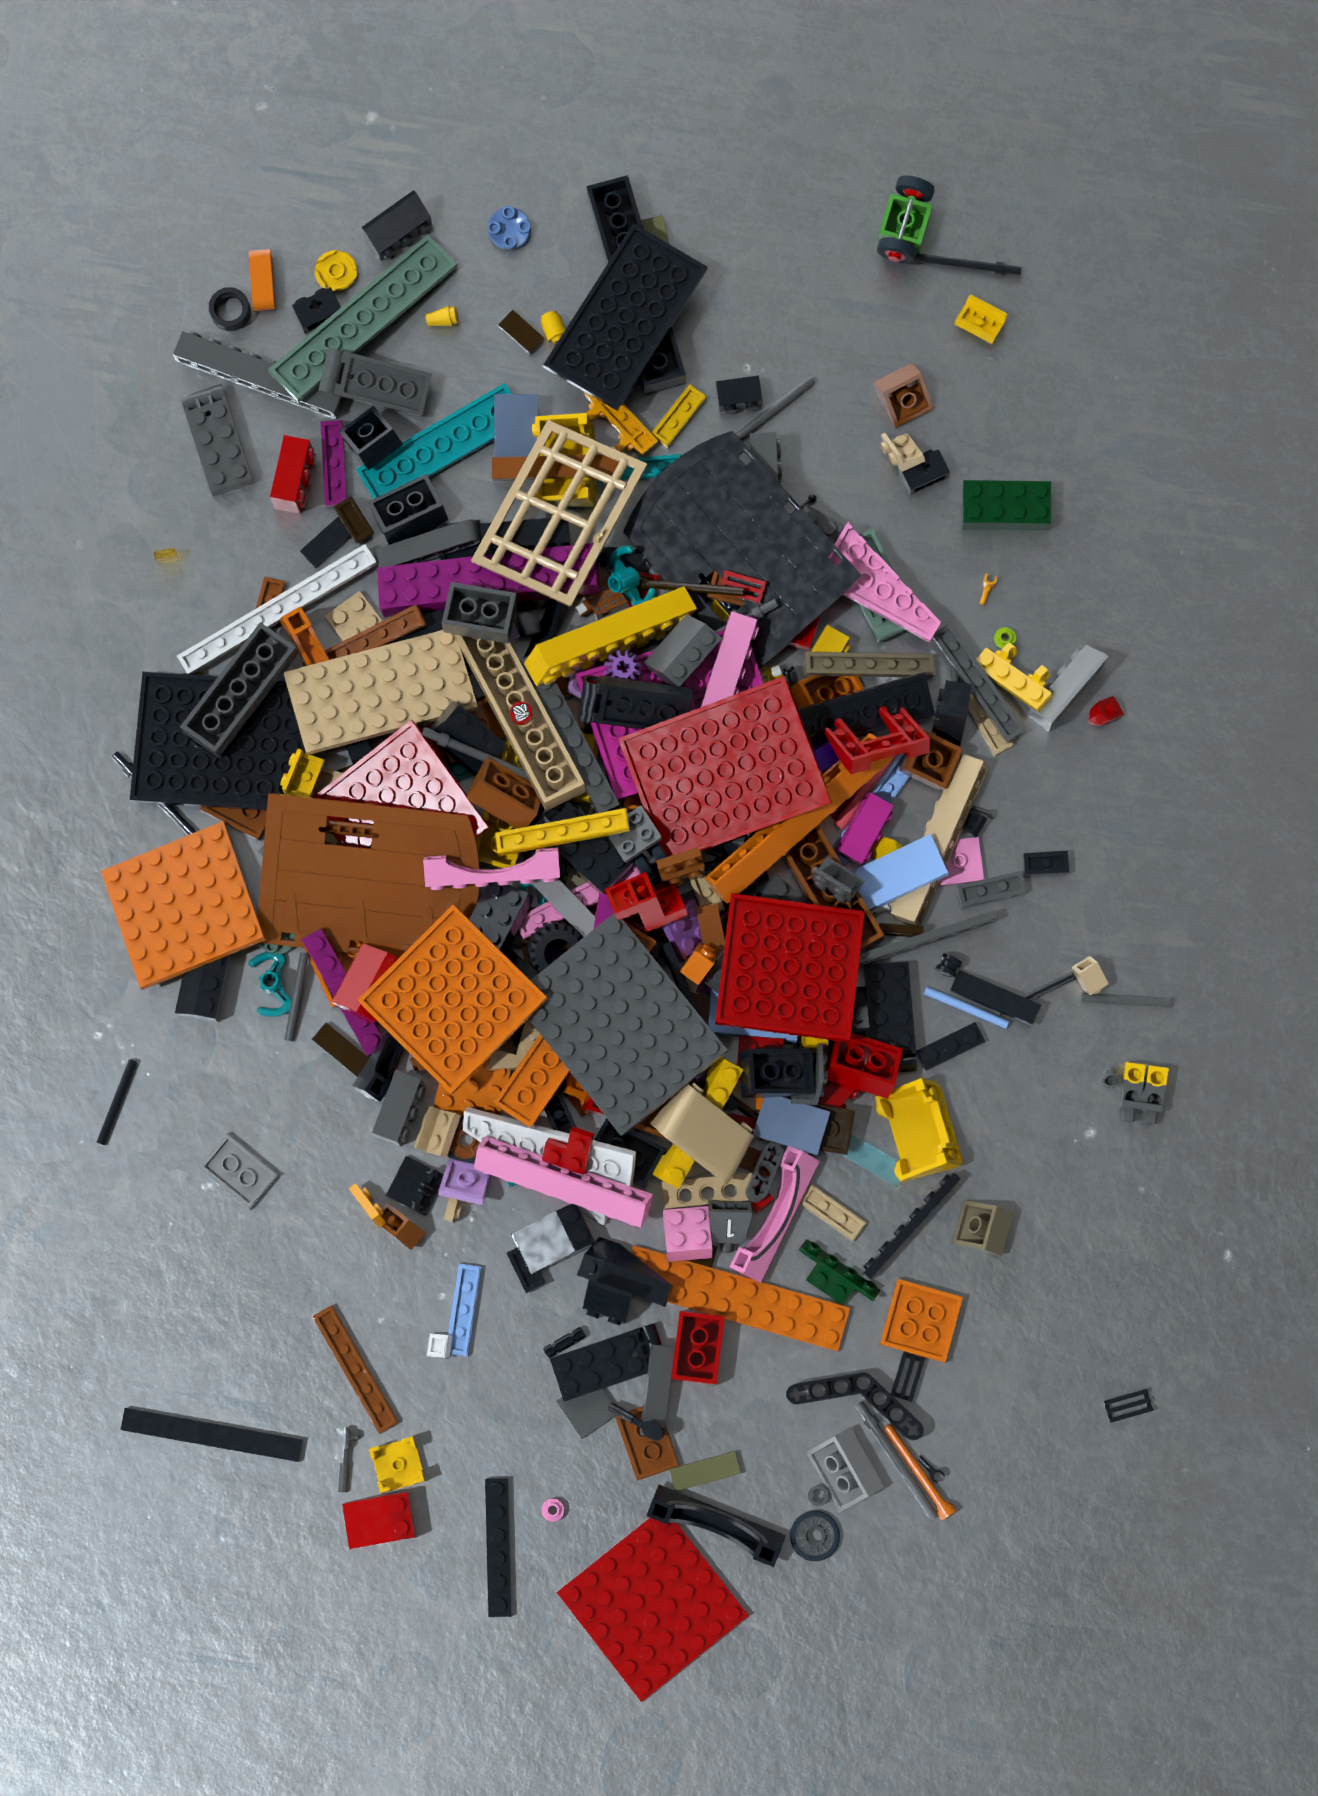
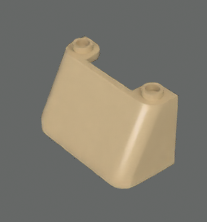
(704, 1132)

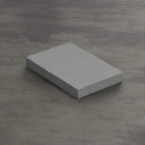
(238, 1171)

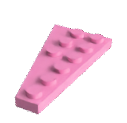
(882, 589)

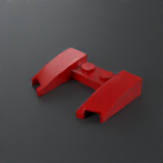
(904, 738)

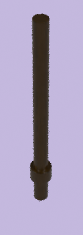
(646, 583)

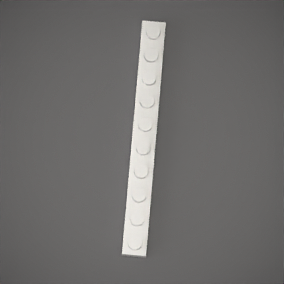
(271, 612)

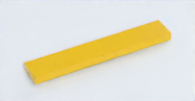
(562, 832)

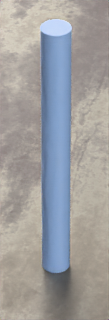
(966, 1007)

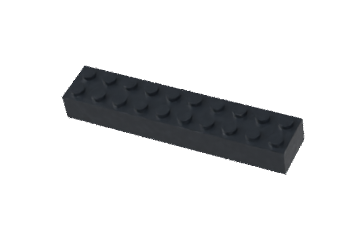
(614, 214)

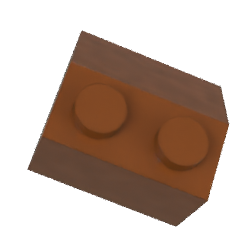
(904, 394)

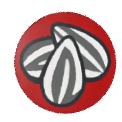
(521, 713)

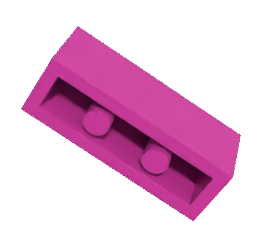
(864, 828)

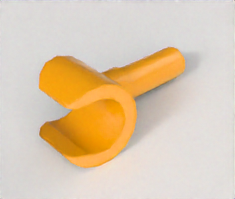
(987, 587)

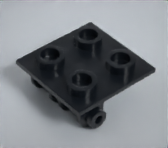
(415, 1185)

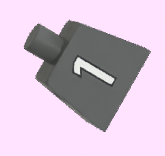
(729, 1222)

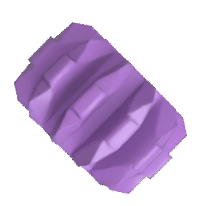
(626, 662)

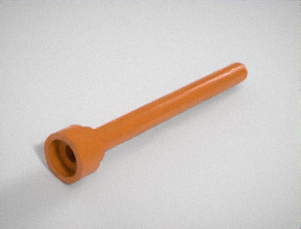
(943, 1507)

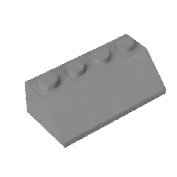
(1069, 685)

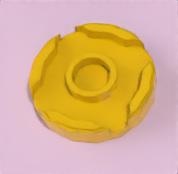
(336, 270)

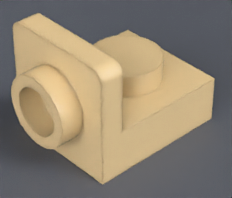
(453, 1210)

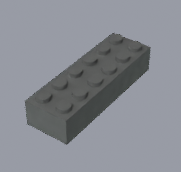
(239, 689)

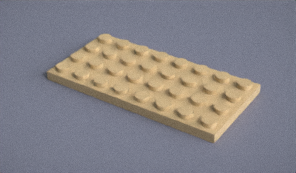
(378, 690)

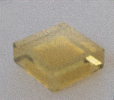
(166, 556)

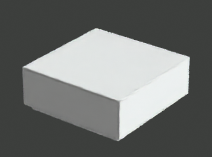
(439, 1346)

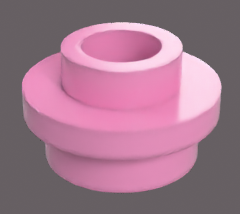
(560, 1510)

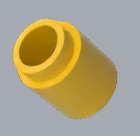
(552, 326)

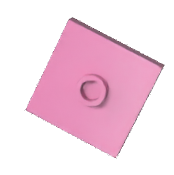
(964, 863)

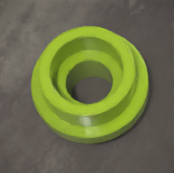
(1007, 631)

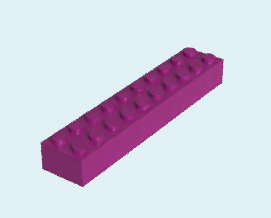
(430, 581)

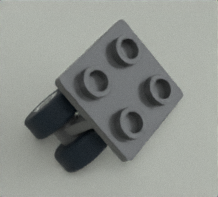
(642, 836)

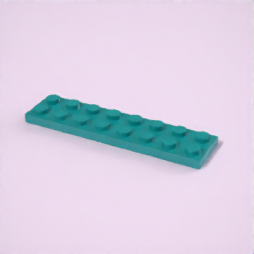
(435, 446)

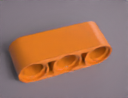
(262, 280)

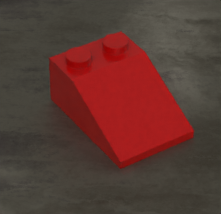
(379, 1520)

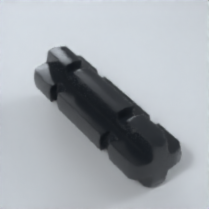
(564, 1342)

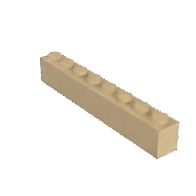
(945, 827)

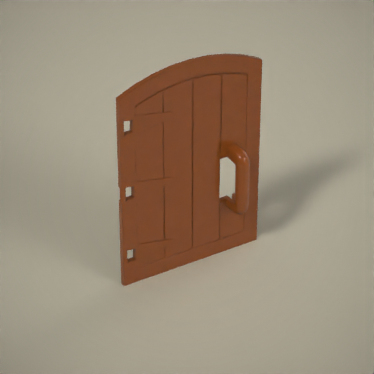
(356, 890)

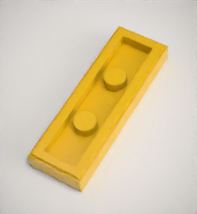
(678, 415)

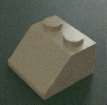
(983, 1227)

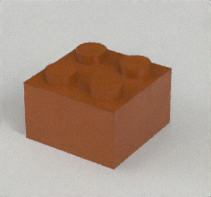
(934, 767)

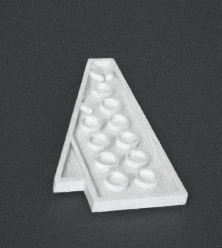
(604, 1159)

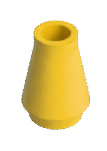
(443, 317)

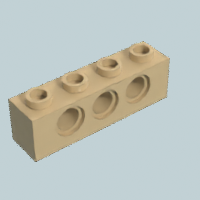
(697, 1185)

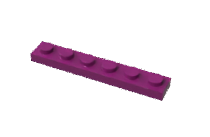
(333, 974)

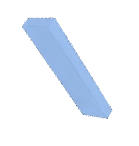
(464, 1308)

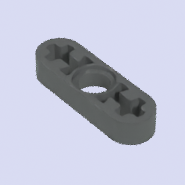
(772, 1166)

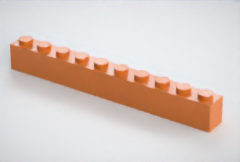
(777, 839)

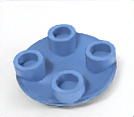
(509, 228)

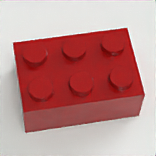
(292, 474)
(697, 1348)

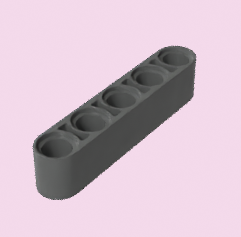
(429, 545)

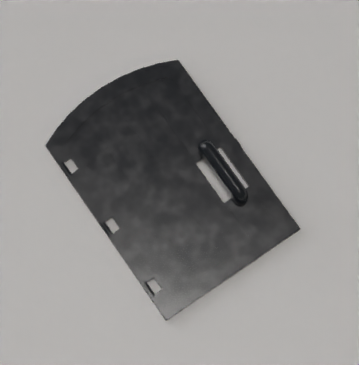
(730, 516)

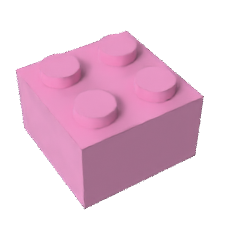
(687, 1234)

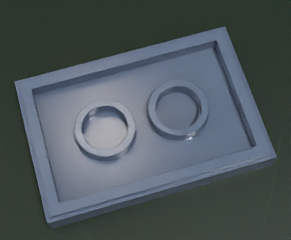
(513, 424)
(792, 1124)

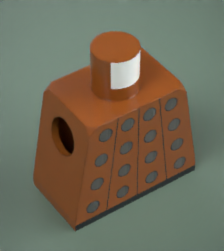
(602, 603)

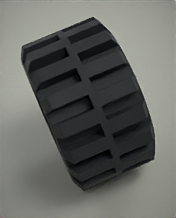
(544, 936)

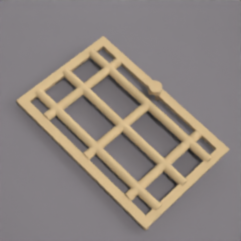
(559, 513)

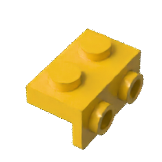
(981, 319)
(302, 774)

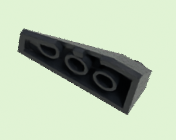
(619, 1268)

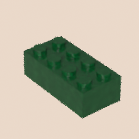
(1006, 505)

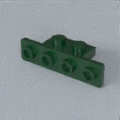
(834, 1277)

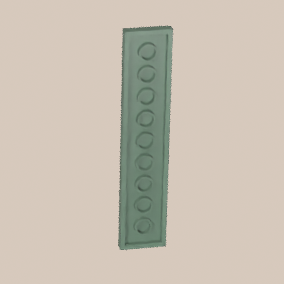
(364, 315)

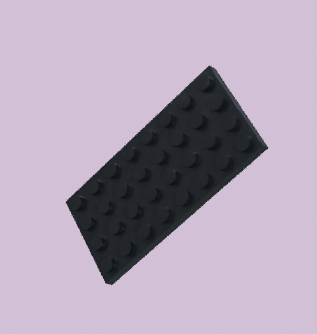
(625, 317)

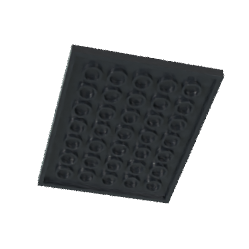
(182, 772)

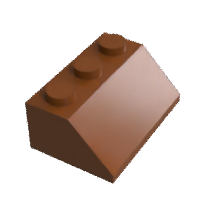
(504, 794)

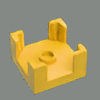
(397, 1465)

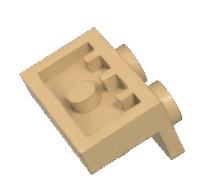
(902, 451)
(437, 1131)

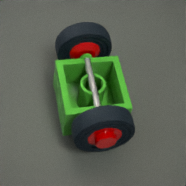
(905, 219)

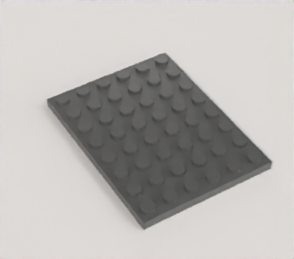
(622, 1025)

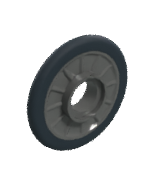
(829, 1540)

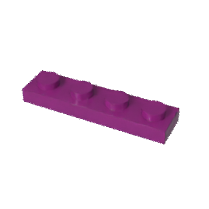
(333, 462)

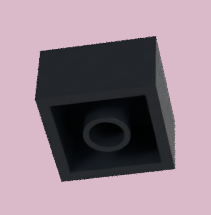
(371, 437)

